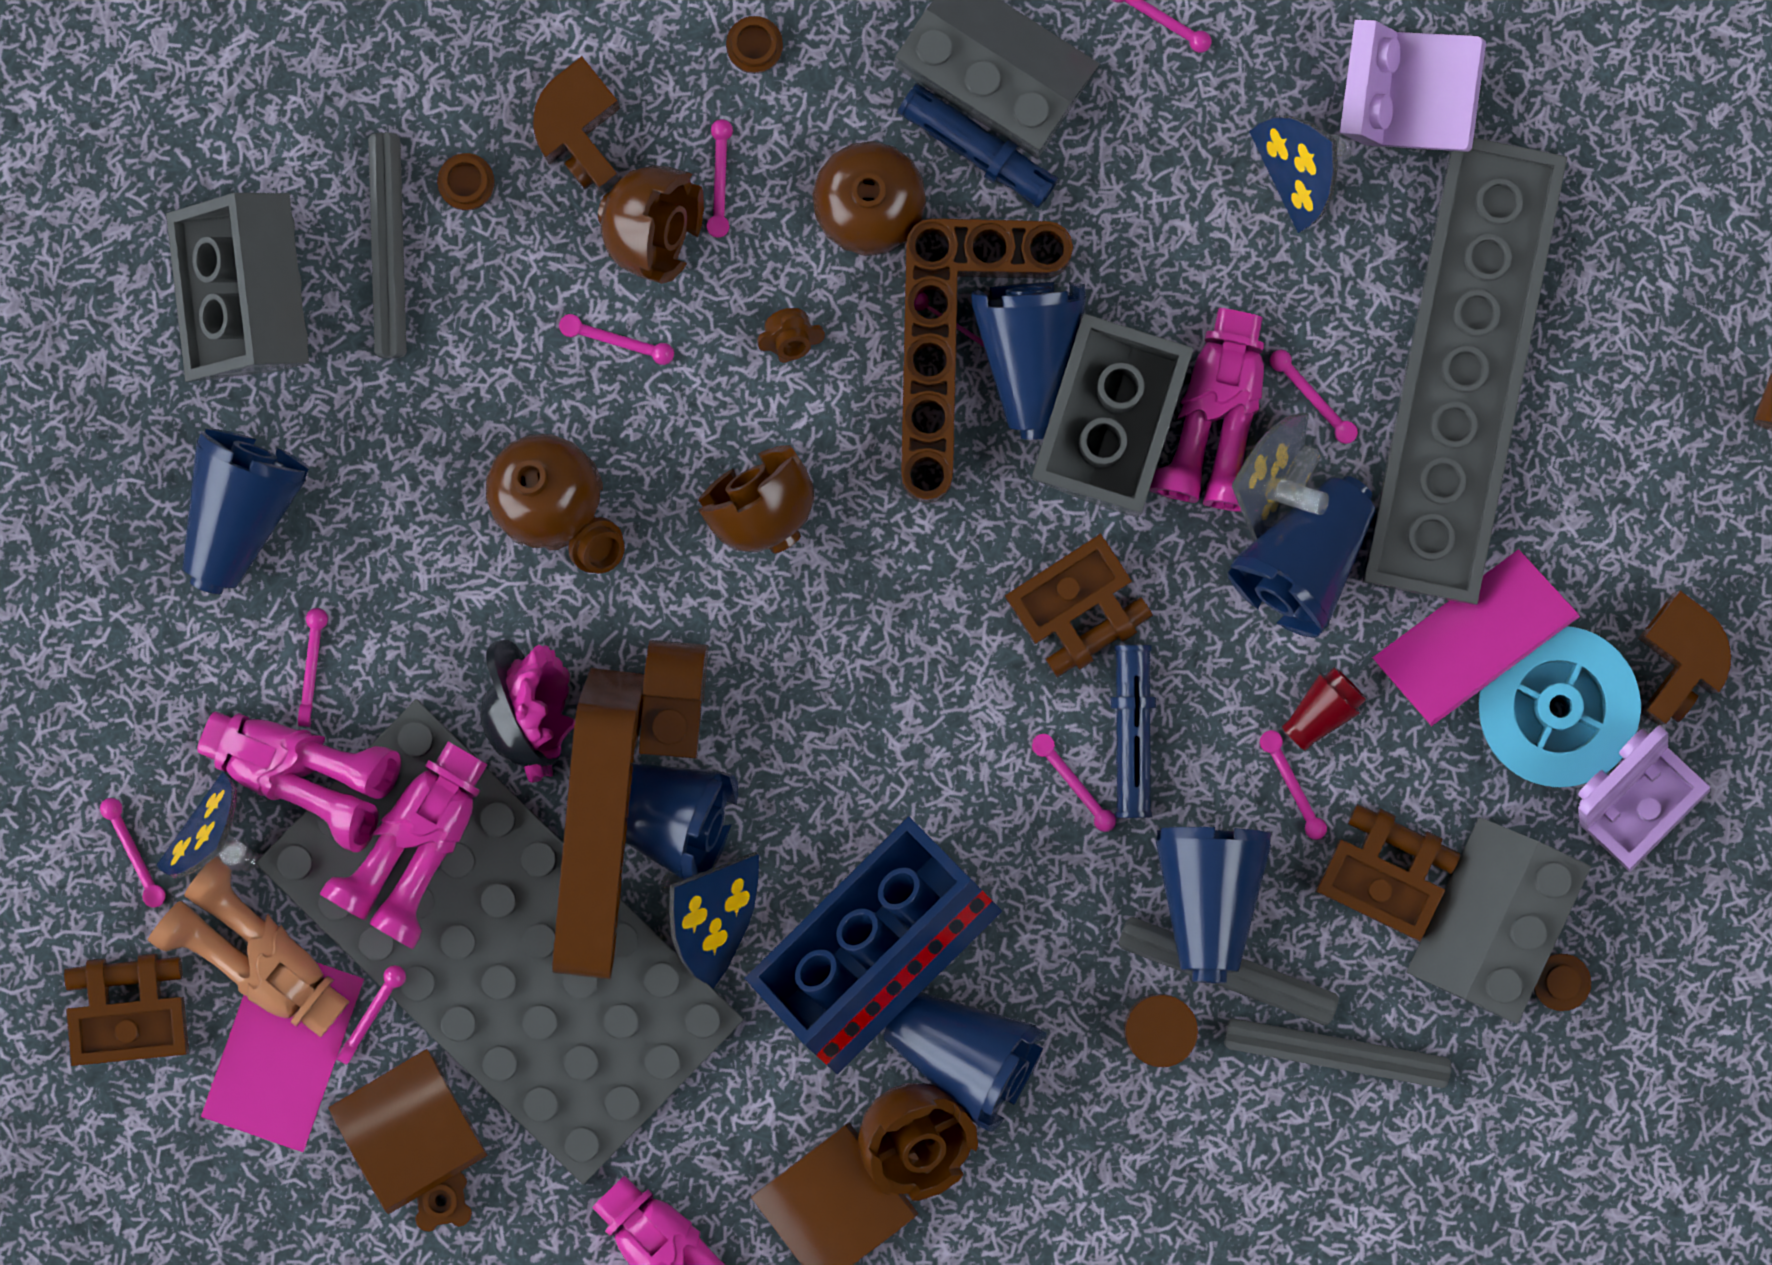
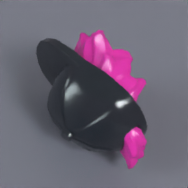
(526, 707)

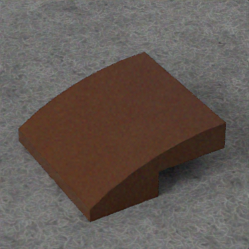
(407, 1131)
(831, 1205)

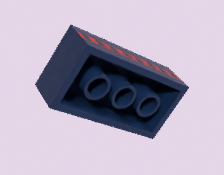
(872, 945)

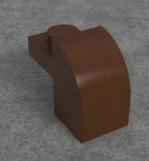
(566, 114)
(1695, 647)
(673, 698)

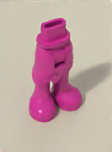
(1222, 385)
(276, 757)
(425, 817)
(651, 1229)

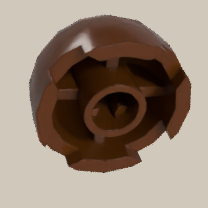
(648, 220)
(872, 225)
(543, 490)
(761, 504)
(916, 1140)

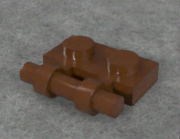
(1067, 591)
(1380, 888)
(126, 1029)

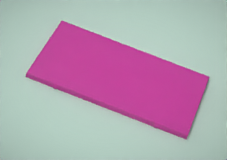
(1471, 645)
(277, 1071)

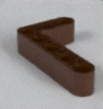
(941, 332)
(597, 822)

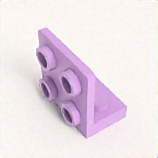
(1412, 88)

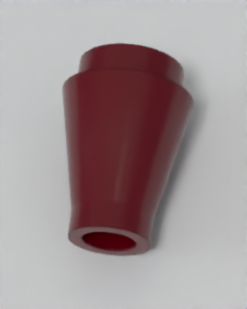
(1324, 708)

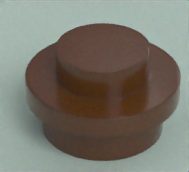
(754, 44)
(466, 181)
(597, 546)
(1563, 983)

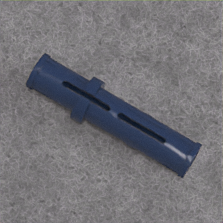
(986, 151)
(1133, 730)

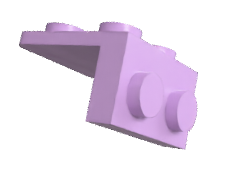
(1639, 798)

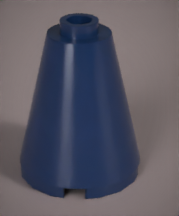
(1028, 347)
(235, 506)
(1307, 558)
(679, 816)
(1211, 894)
(967, 1053)

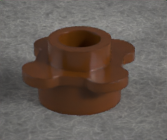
(789, 334)
(454, 1211)

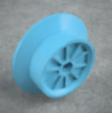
(1598, 715)

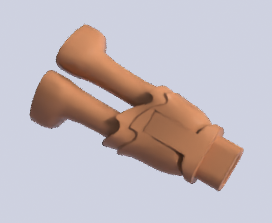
(277, 969)

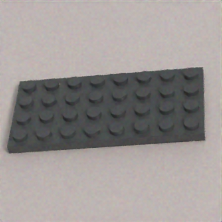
(558, 1051)

